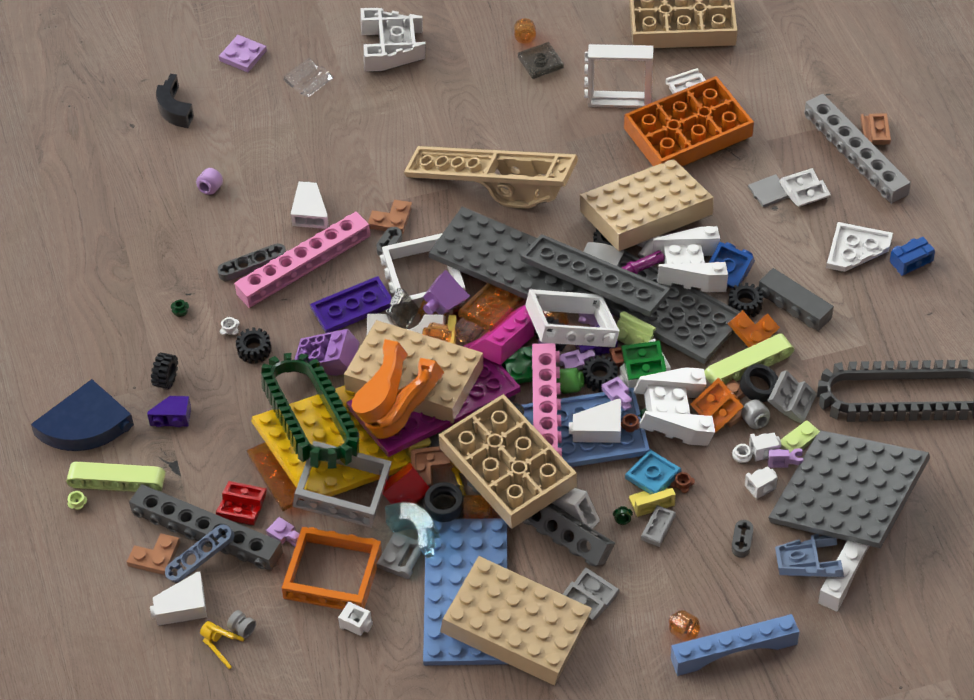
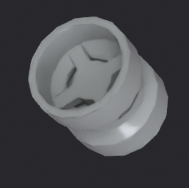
(241, 624)

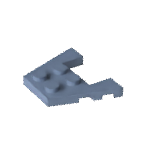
(801, 558)

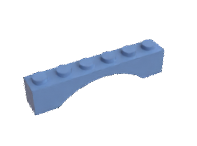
(697, 653)

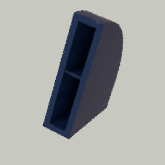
(83, 420)

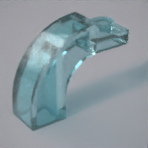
(411, 516)

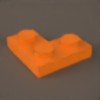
(749, 331)

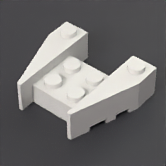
(396, 39)
(685, 259)
(669, 407)

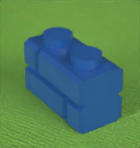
(912, 255)

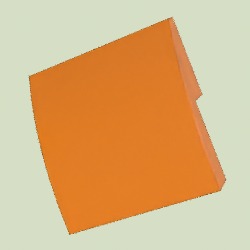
(717, 402)

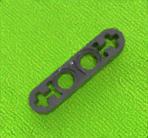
(250, 259)

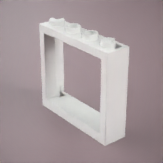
(618, 99)
(406, 249)
(572, 303)

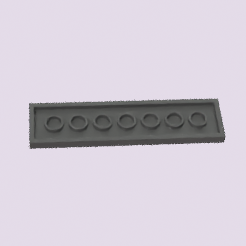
(595, 275)

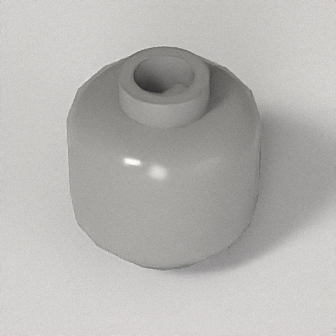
(755, 414)

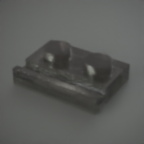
(402, 308)

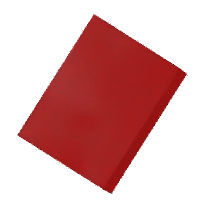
(406, 486)

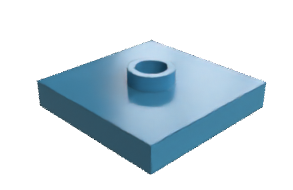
(652, 473)

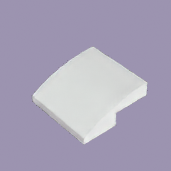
(804, 187)

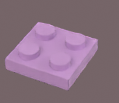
(242, 53)

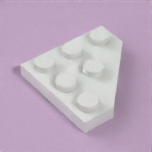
(856, 245)

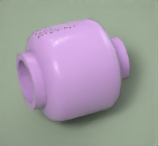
(209, 181)

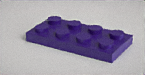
(351, 305)

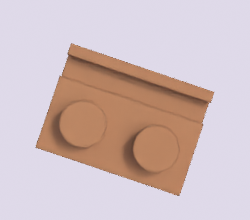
(876, 128)

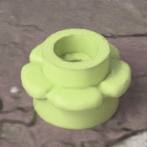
(76, 496)

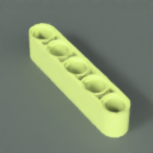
(766, 353)
(114, 476)

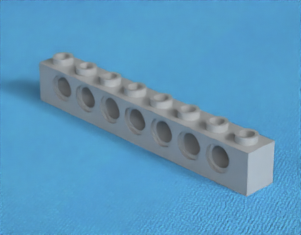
(857, 148)

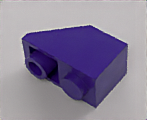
(171, 412)

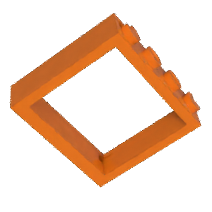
(327, 597)

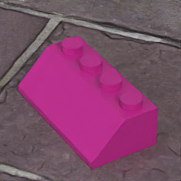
(506, 337)

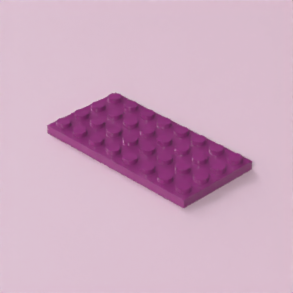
(490, 385)

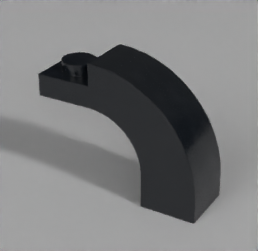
(173, 111)

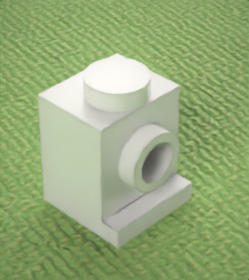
(762, 444)
(761, 482)
(355, 619)

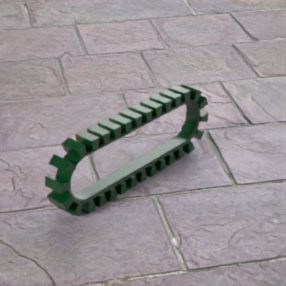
(329, 398)

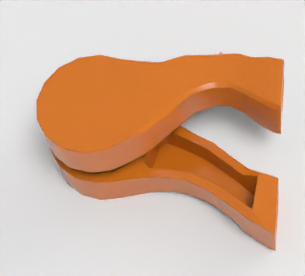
(380, 401)

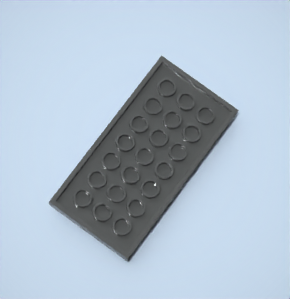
(493, 255)
(685, 319)

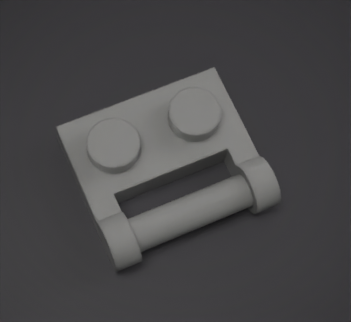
(395, 554)

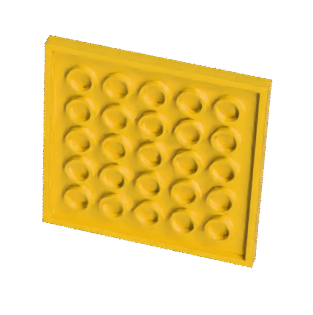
(320, 427)

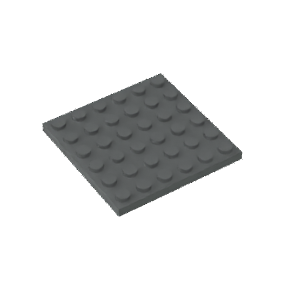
(849, 488)

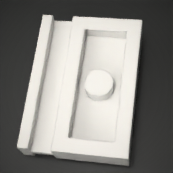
(684, 80)

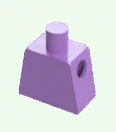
(444, 295)

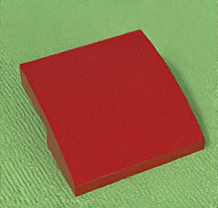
(241, 502)

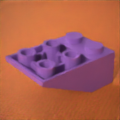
(331, 349)

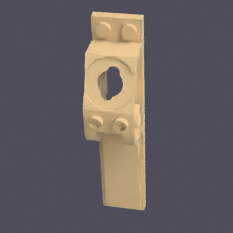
(481, 166)

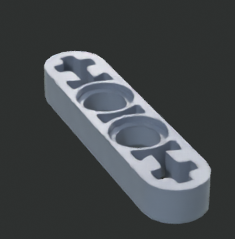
(197, 550)

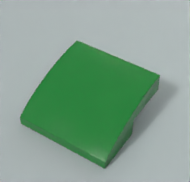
(643, 359)

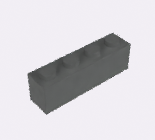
(796, 299)

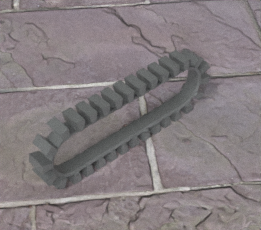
(828, 379)

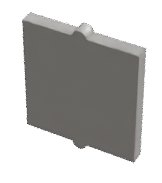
(768, 190)

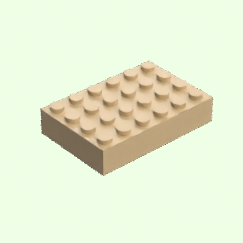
(683, 23)
(646, 204)
(459, 365)
(507, 461)
(516, 620)

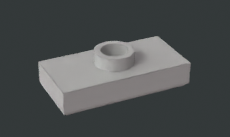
(658, 526)

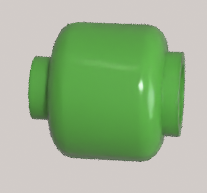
(570, 380)

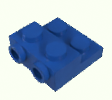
(737, 262)

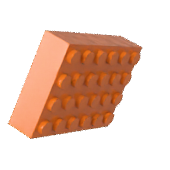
(689, 124)

